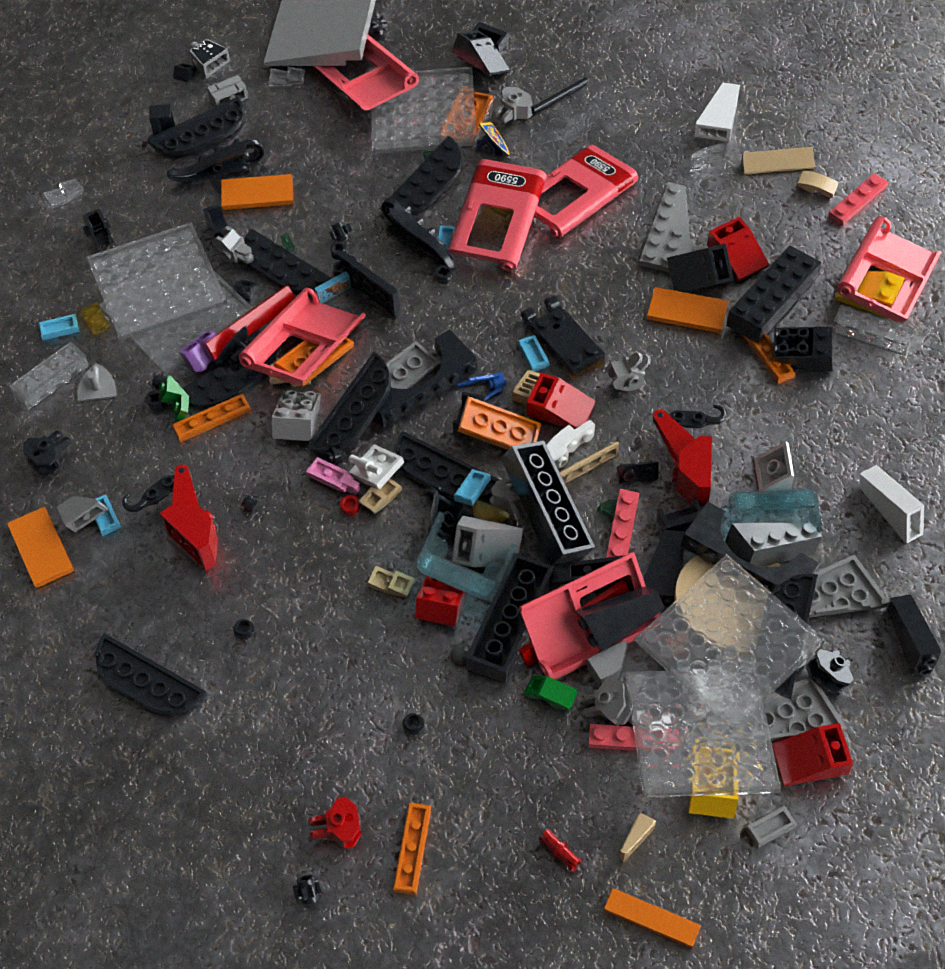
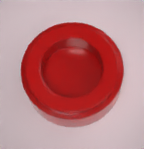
(349, 505)

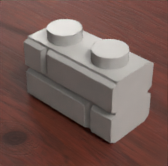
(227, 90)

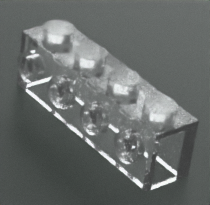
(872, 330)
(49, 375)

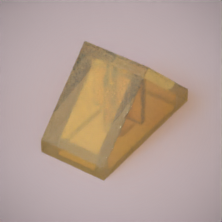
(490, 513)

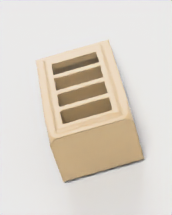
(517, 394)
(639, 832)

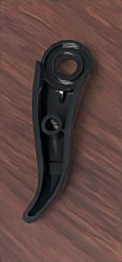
(223, 161)
(413, 232)

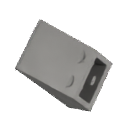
(296, 415)
(484, 542)

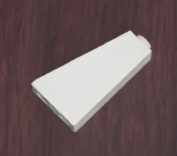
(719, 114)
(894, 503)

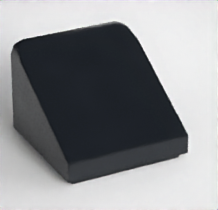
(184, 72)
(245, 289)

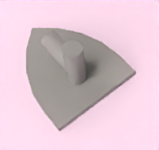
(96, 384)

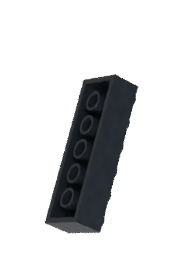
(773, 294)
(547, 502)
(503, 629)

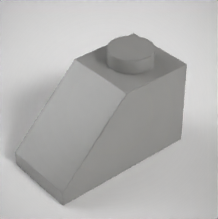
(80, 511)
(607, 663)

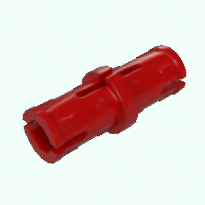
(560, 850)

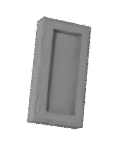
(771, 826)

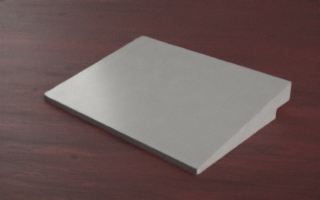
(319, 32)

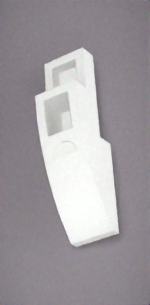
(568, 441)

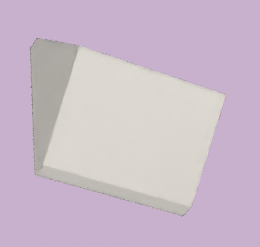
(775, 468)

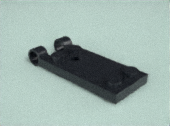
(366, 282)
(569, 341)

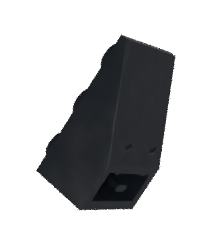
(479, 52)
(700, 268)
(805, 347)

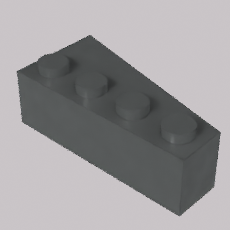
(772, 542)

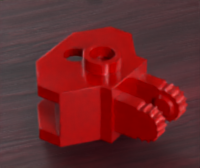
(341, 823)

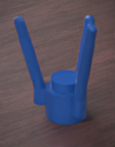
(493, 381)

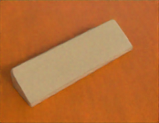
(778, 160)
(589, 462)

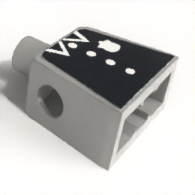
(208, 56)

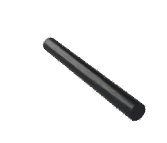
(559, 95)

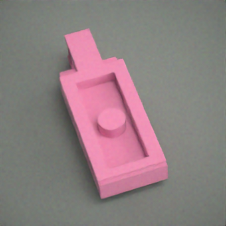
(333, 476)

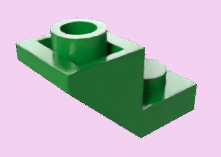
(175, 395)
(552, 691)

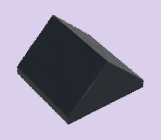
(448, 509)

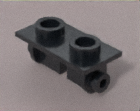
(638, 472)

